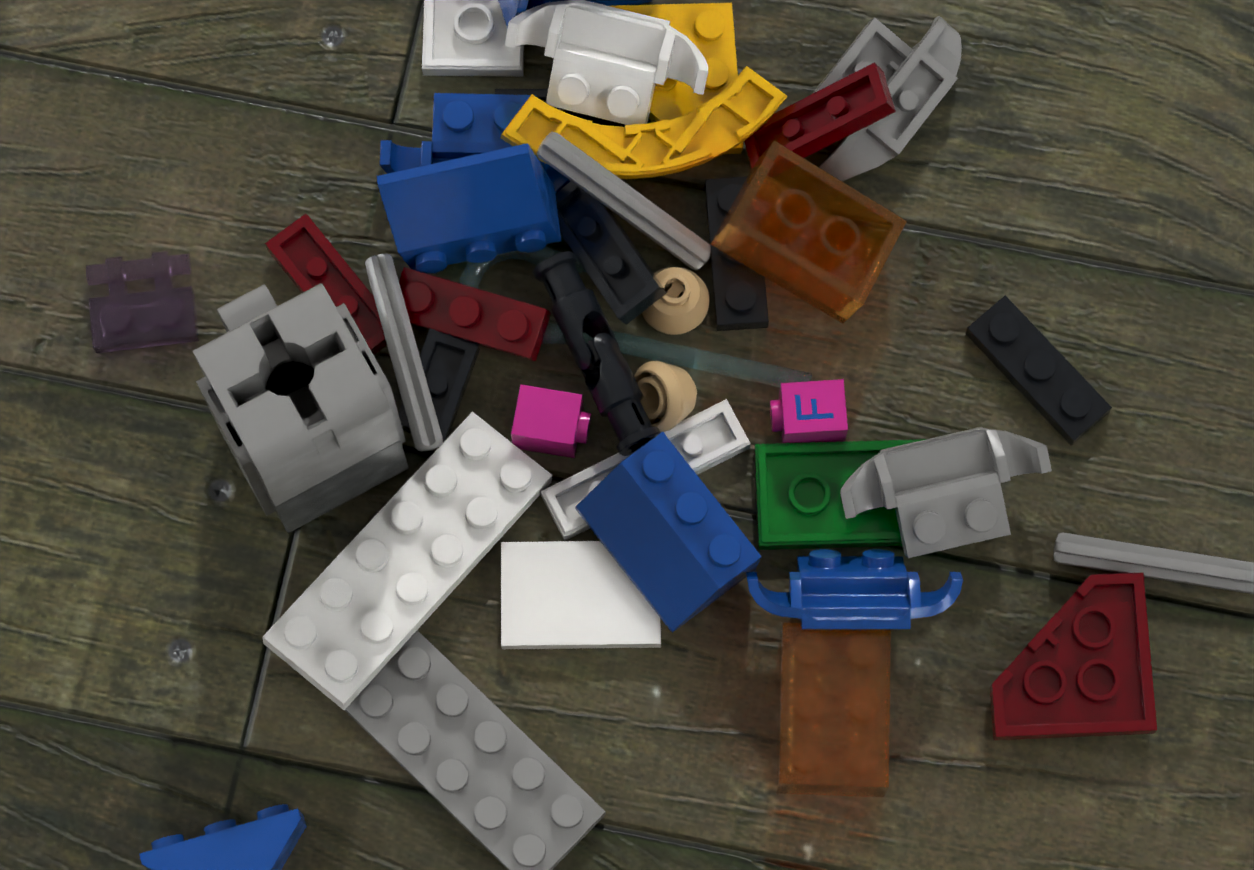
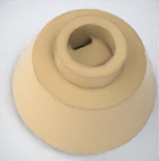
(675, 313)
(666, 392)

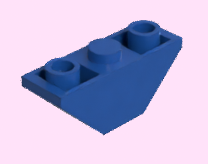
(225, 846)

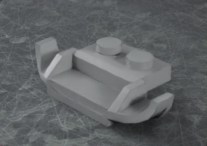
(916, 82)
(945, 486)

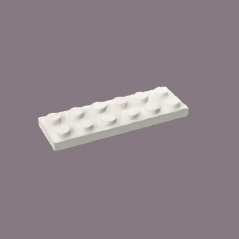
(407, 560)

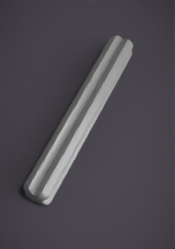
(624, 200)
(403, 352)
(1154, 562)

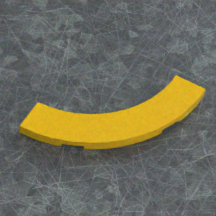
(661, 145)

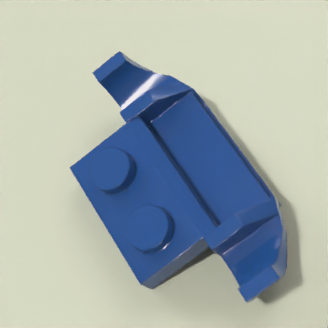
(460, 129)
(854, 592)

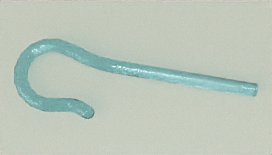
(651, 348)

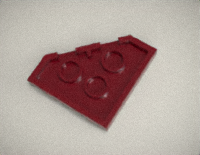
(1083, 669)

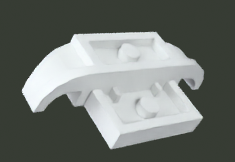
(607, 57)

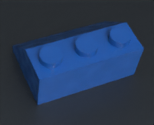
(470, 208)
(668, 532)

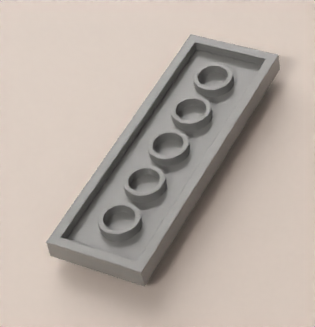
(474, 759)

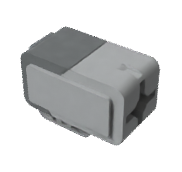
(301, 403)

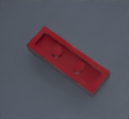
(826, 115)
(313, 260)
(474, 314)

